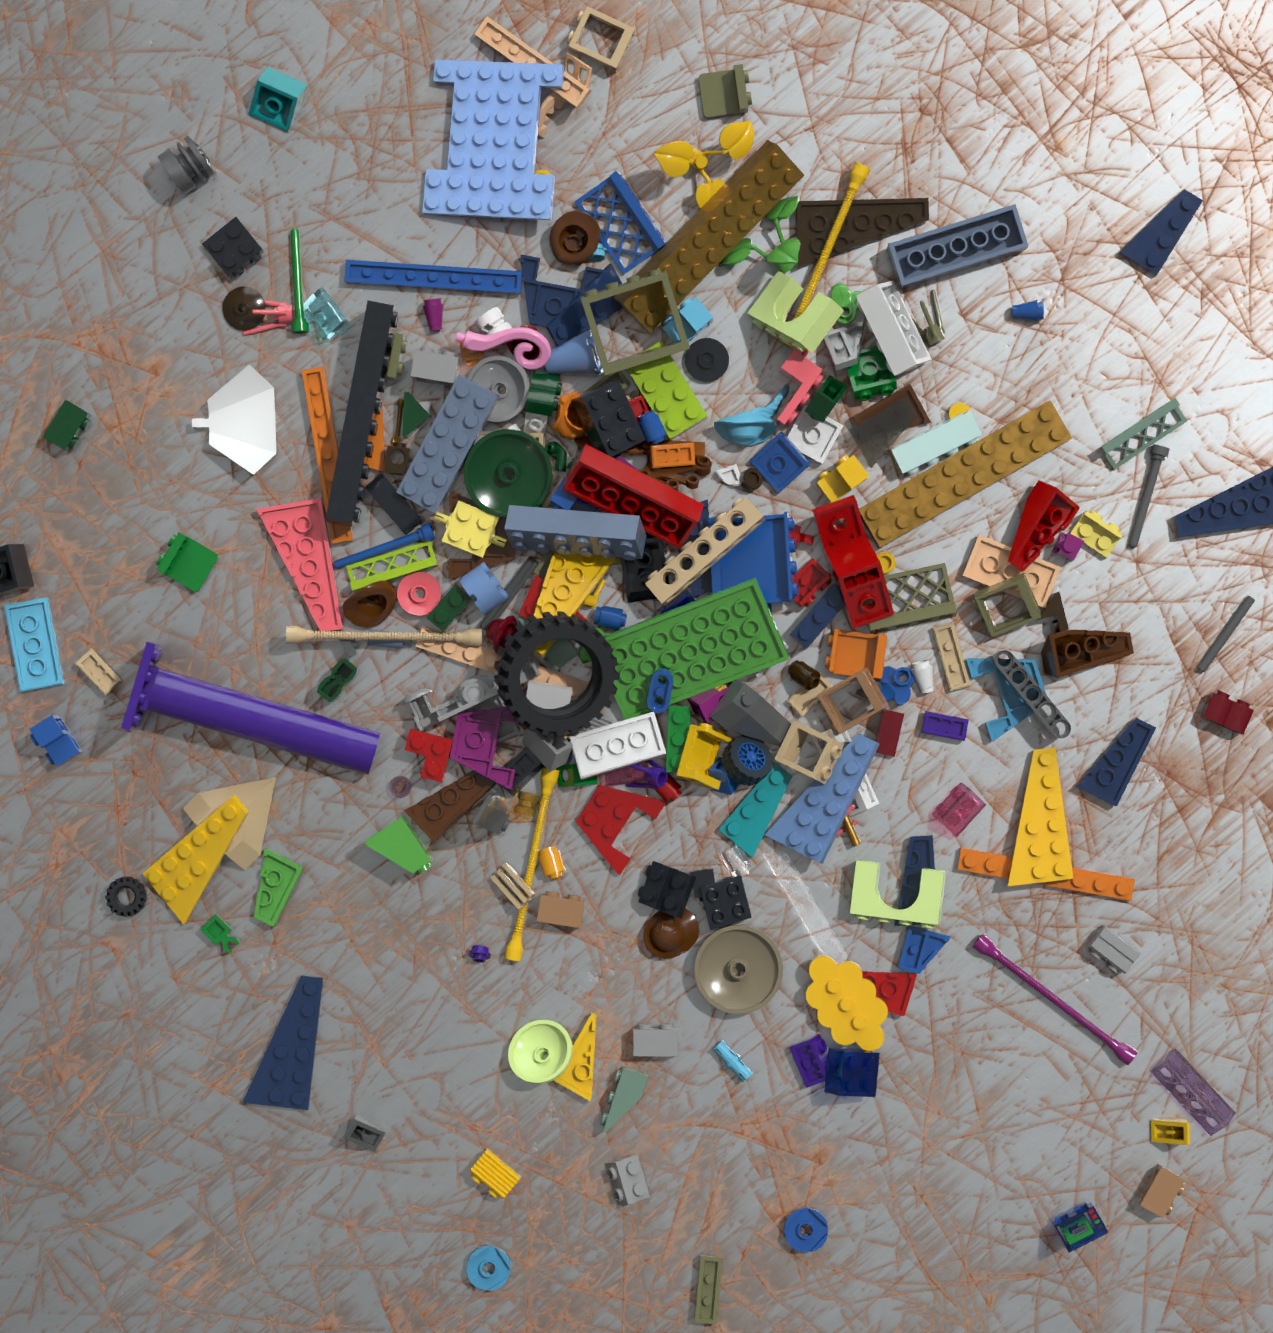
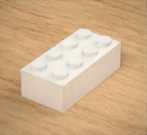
(893, 328)

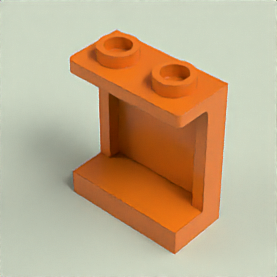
(856, 652)

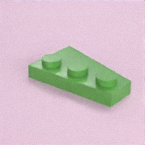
(277, 884)

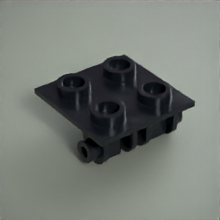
(725, 902)

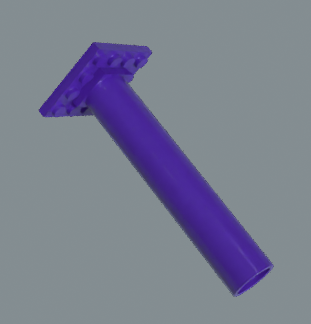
(247, 716)

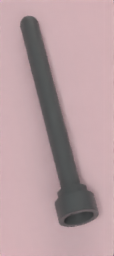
(1158, 455)

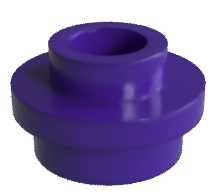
(479, 953)

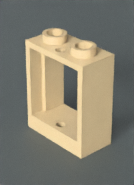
(618, 55)
(793, 743)

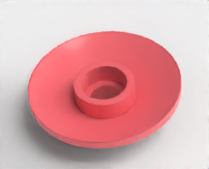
(407, 593)

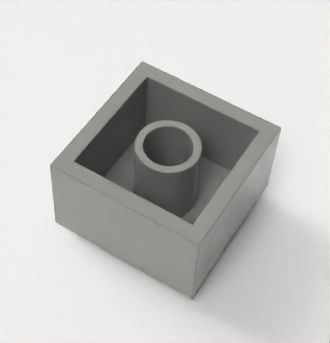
(434, 367)

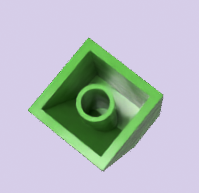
(402, 846)

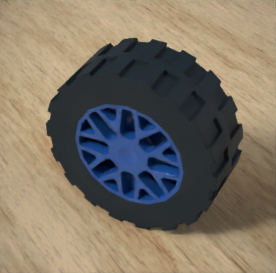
(747, 760)

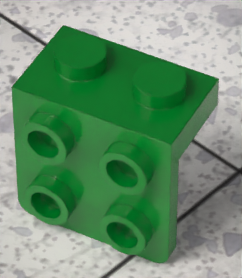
(187, 561)

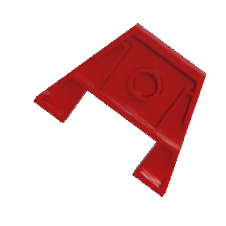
(607, 815)

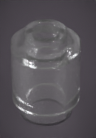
(736, 861)

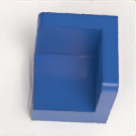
(718, 772)

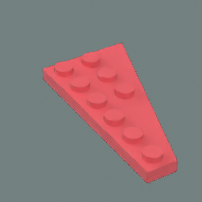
(304, 546)

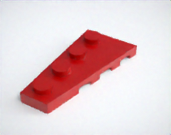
(893, 989)

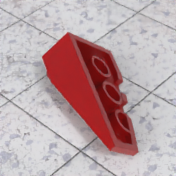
(1042, 518)

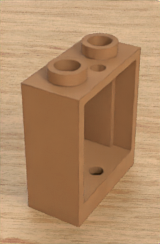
(871, 690)

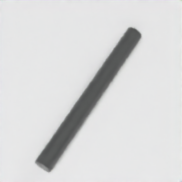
(1224, 636)

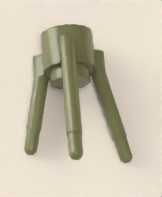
(933, 332)

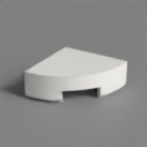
(729, 475)

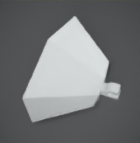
(243, 420)

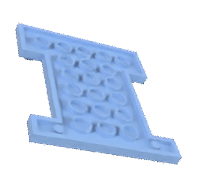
(493, 142)

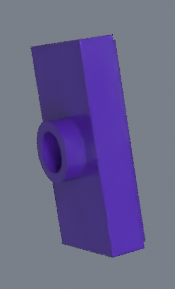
(944, 726)

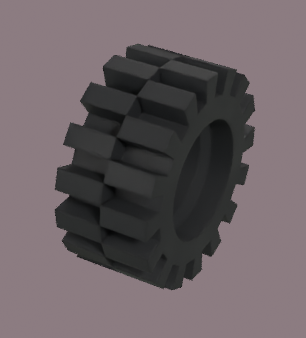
(114, 903)

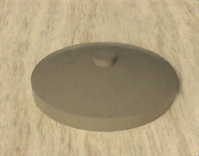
(738, 969)

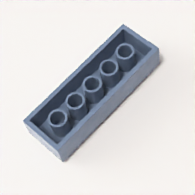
(957, 246)
(448, 443)
(575, 532)

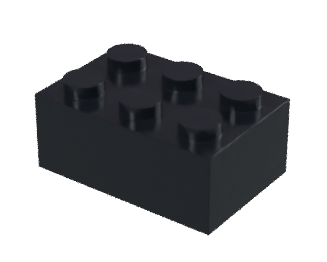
(608, 418)

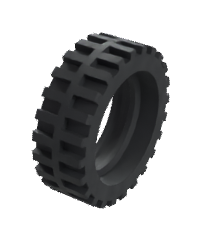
(579, 711)

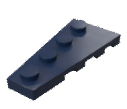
(1161, 235)

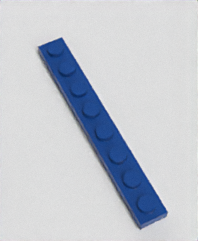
(433, 276)

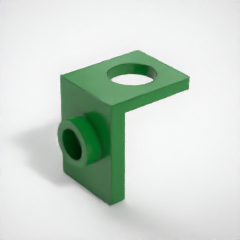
(573, 777)

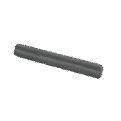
(512, 589)

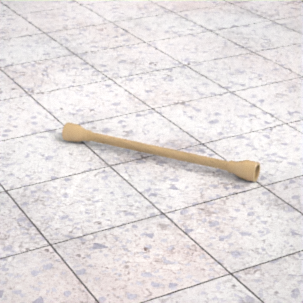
(296, 634)

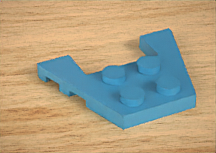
(1013, 704)

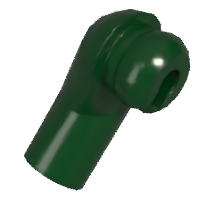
(558, 454)

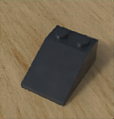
(14, 569)
(637, 571)

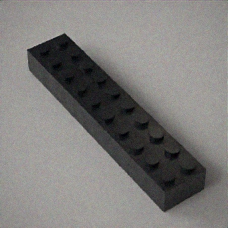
(361, 413)

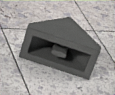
(364, 1133)

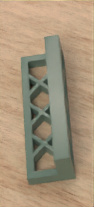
(1143, 424)

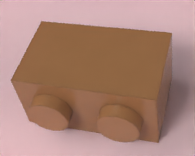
(560, 910)
(1161, 1191)

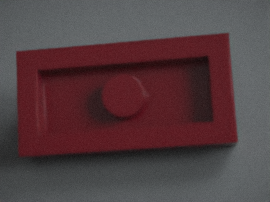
(889, 732)

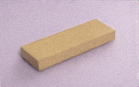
(951, 656)

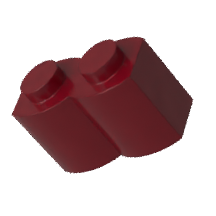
(1226, 712)

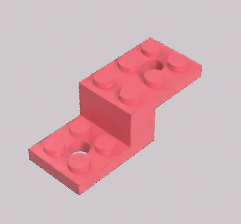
(805, 375)

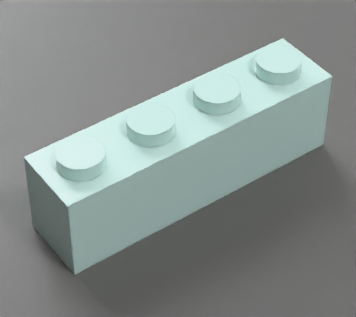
(936, 441)

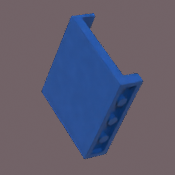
(763, 555)

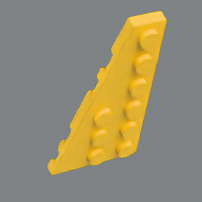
(568, 585)
(1042, 835)

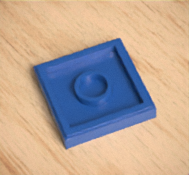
(780, 462)

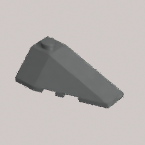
(750, 714)
(494, 811)

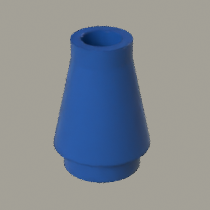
(1029, 311)

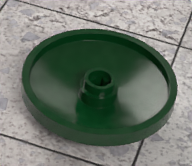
(506, 471)

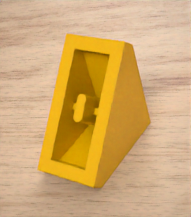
(1170, 1131)

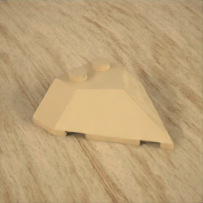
(256, 798)

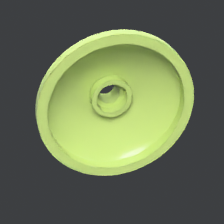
(532, 1044)

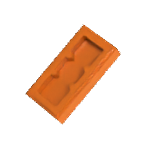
(672, 455)

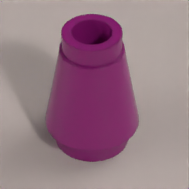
(434, 313)

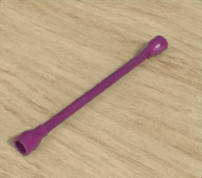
(1123, 1051)

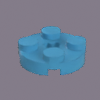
(501, 1268)

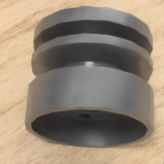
(186, 164)

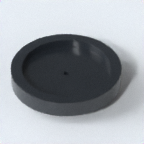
(707, 370)

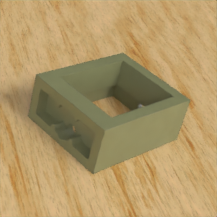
(1033, 608)

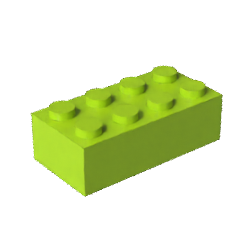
(668, 394)

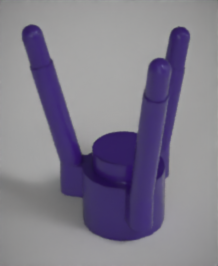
(655, 776)

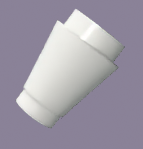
(923, 675)

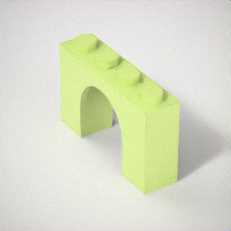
(806, 330)
(867, 901)

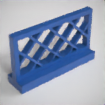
(637, 211)

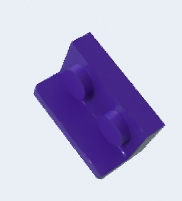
(811, 1059)

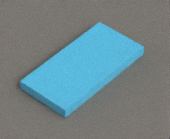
(34, 644)

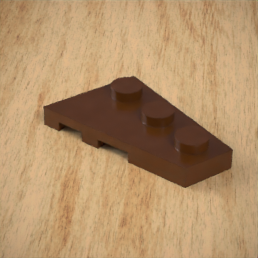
(921, 418)

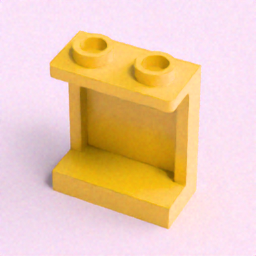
(700, 753)

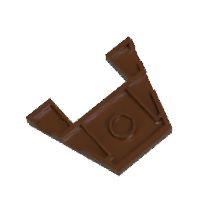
(494, 554)

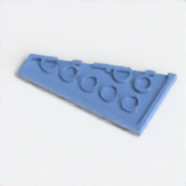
(819, 812)

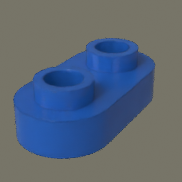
(660, 689)

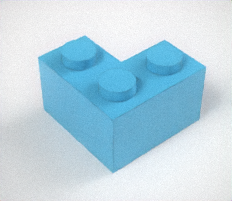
(694, 320)

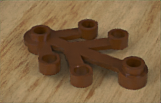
(702, 467)

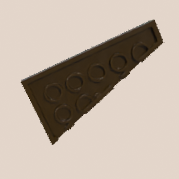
(864, 223)

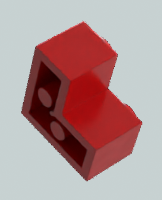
(435, 748)

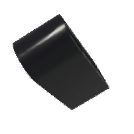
(393, 504)

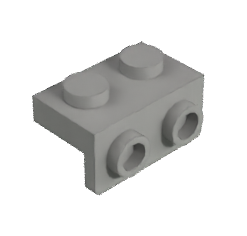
(627, 1180)

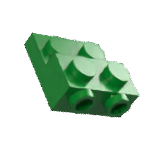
(871, 375)

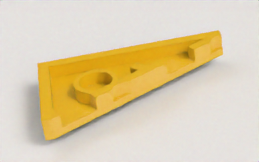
(579, 1073)

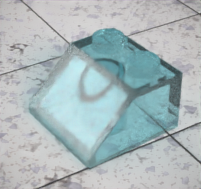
(326, 315)

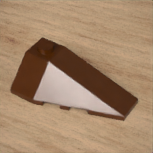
(1081, 649)

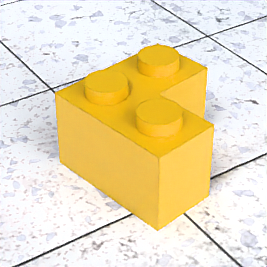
(842, 479)

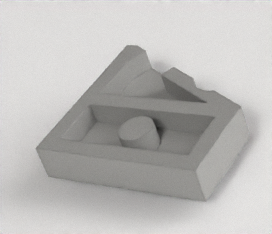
(844, 345)

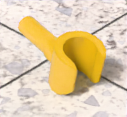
(592, 600)

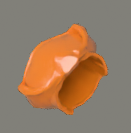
(567, 419)

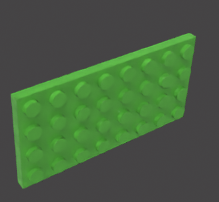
(699, 644)

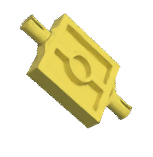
(470, 529)

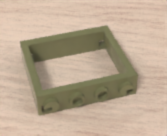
(646, 356)

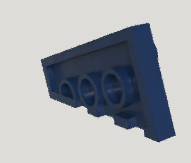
(573, 320)
(704, 582)
(1115, 768)
(919, 856)

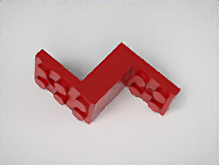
(853, 562)

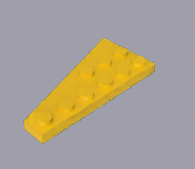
(191, 864)

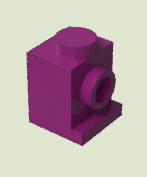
(1067, 546)

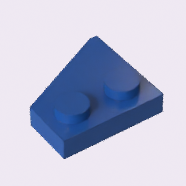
(920, 948)

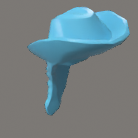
(752, 426)

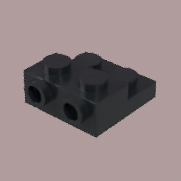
(233, 248)
(666, 889)

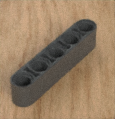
(1041, 699)

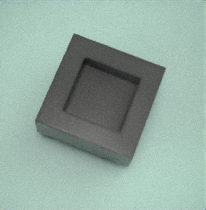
(350, 647)

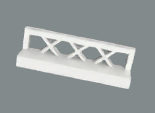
(865, 795)

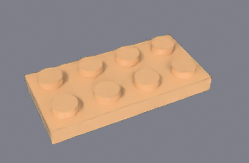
(990, 565)

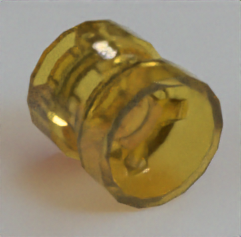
(527, 798)

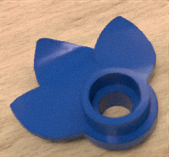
(893, 688)

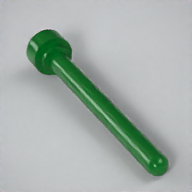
(299, 324)

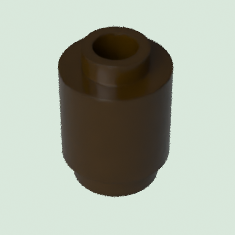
(804, 675)

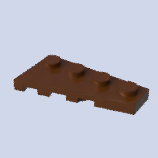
(444, 808)

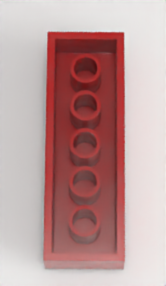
(627, 491)

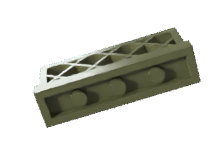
(917, 615)

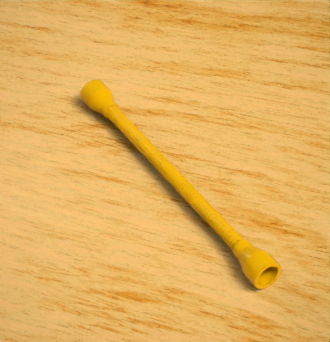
(857, 178)
(548, 780)

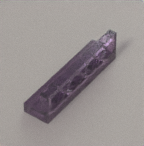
(1196, 1090)

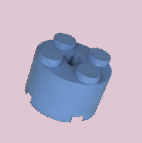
(483, 588)

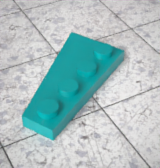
(755, 812)

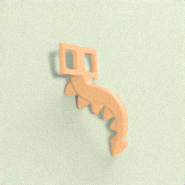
(554, 99)

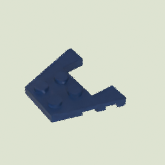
(547, 299)

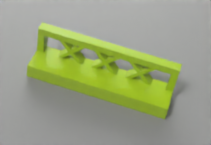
(393, 573)

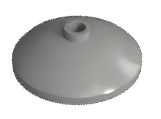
(498, 372)

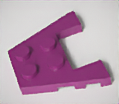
(476, 743)

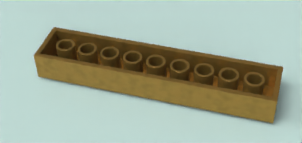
(713, 233)
(964, 474)

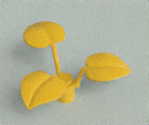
(679, 155)

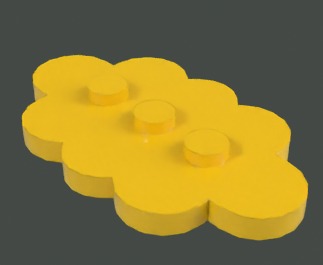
(846, 1003)

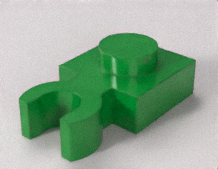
(217, 930)

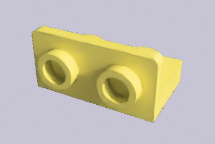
(1096, 533)

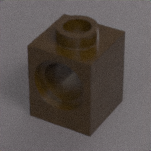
(400, 469)

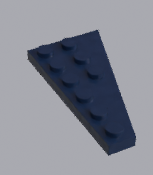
(1235, 508)
(288, 1063)

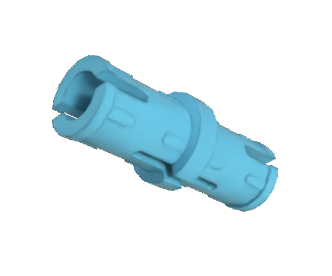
(732, 1061)

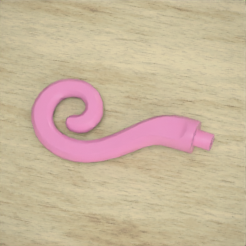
(480, 342)

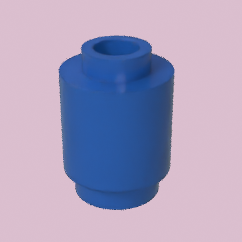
(652, 427)
(610, 617)

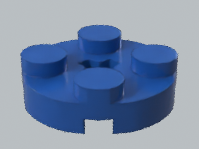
(793, 1229)

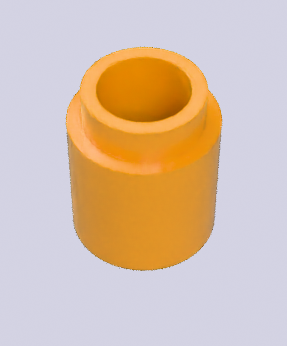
(551, 862)

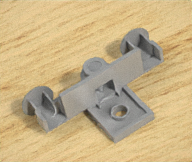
(473, 695)

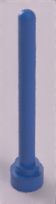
(423, 533)

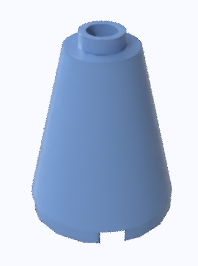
(575, 357)

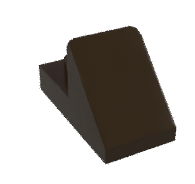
(1055, 608)

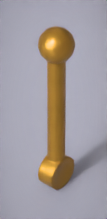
(400, 403)

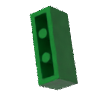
(677, 734)

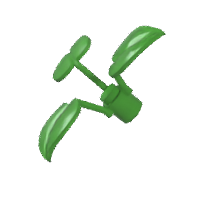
(785, 254)

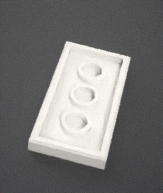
(617, 745)

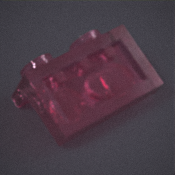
(958, 809)

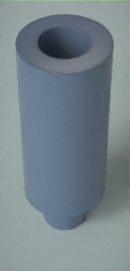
(388, 643)

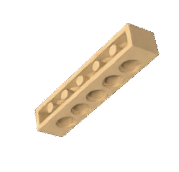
(701, 563)

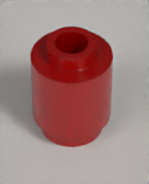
(670, 789)

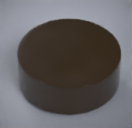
(751, 479)

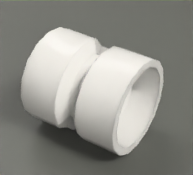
(492, 322)

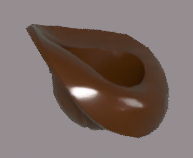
(574, 238)
(370, 604)
(670, 936)

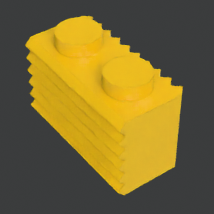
(494, 1174)

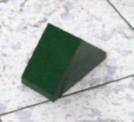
(413, 415)

